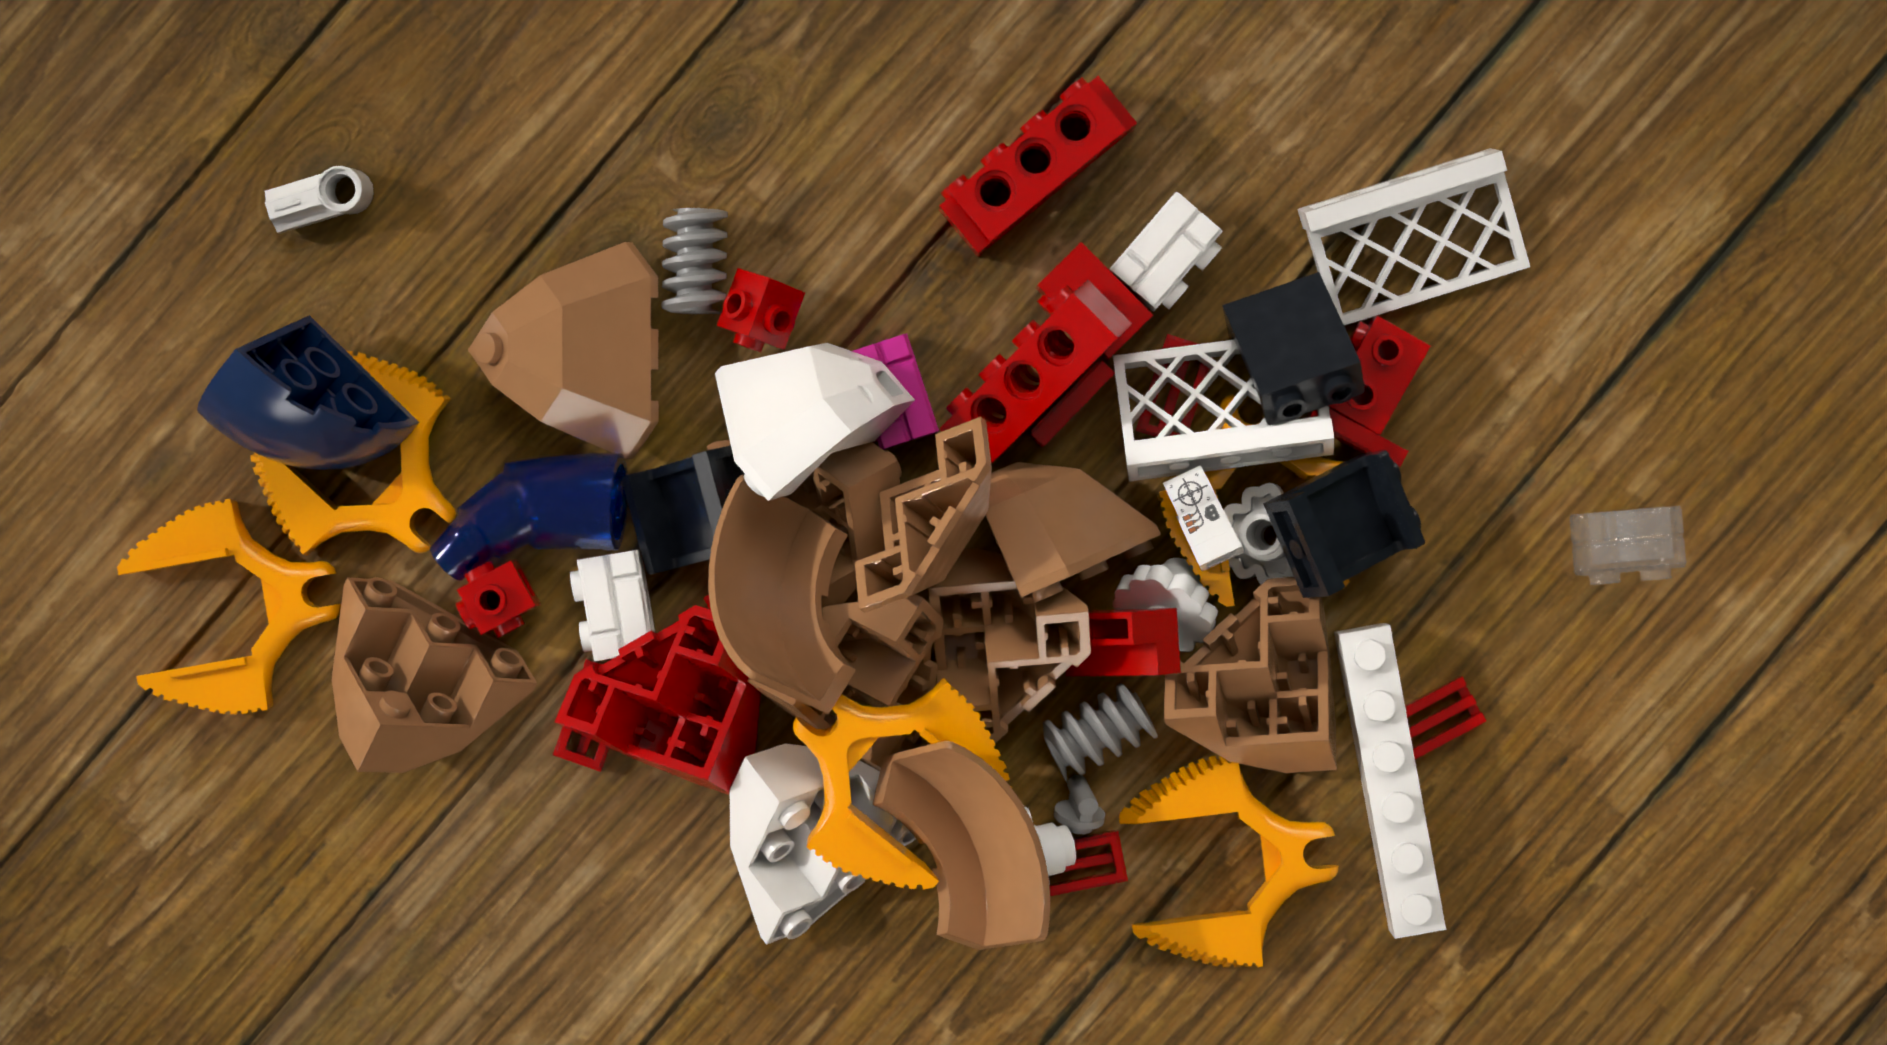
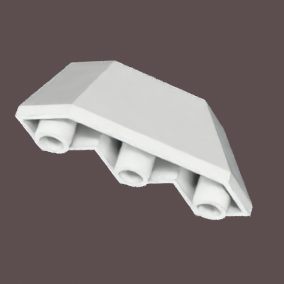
(800, 408)
(771, 816)

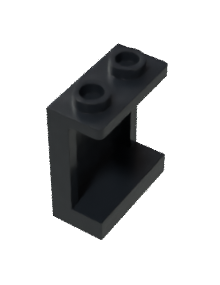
(1295, 348)
(680, 507)
(1344, 522)

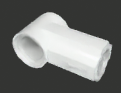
(315, 199)

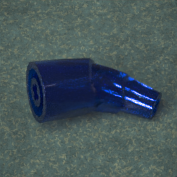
(542, 504)

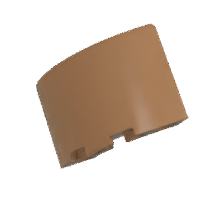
(767, 594)
(981, 839)

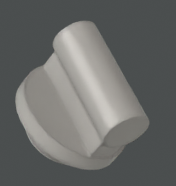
(1081, 810)

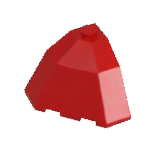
(670, 703)

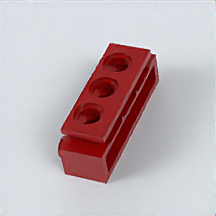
(985, 224)
(1058, 360)

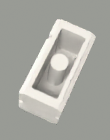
(1166, 252)
(614, 602)

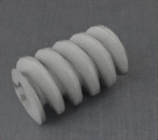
(693, 260)
(1097, 730)

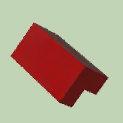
(1131, 643)

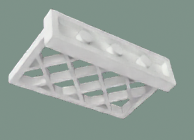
(1403, 194)
(1217, 446)

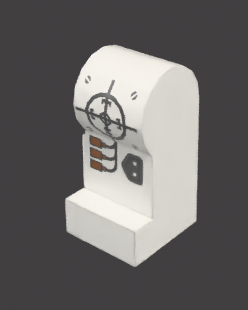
(1202, 518)

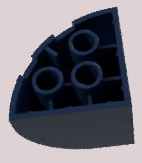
(304, 402)

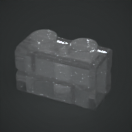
(1628, 542)

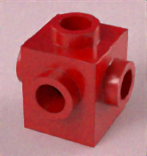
(760, 311)
(514, 592)

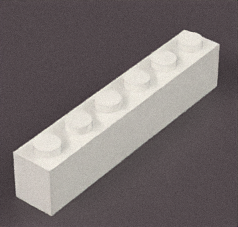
(1390, 780)

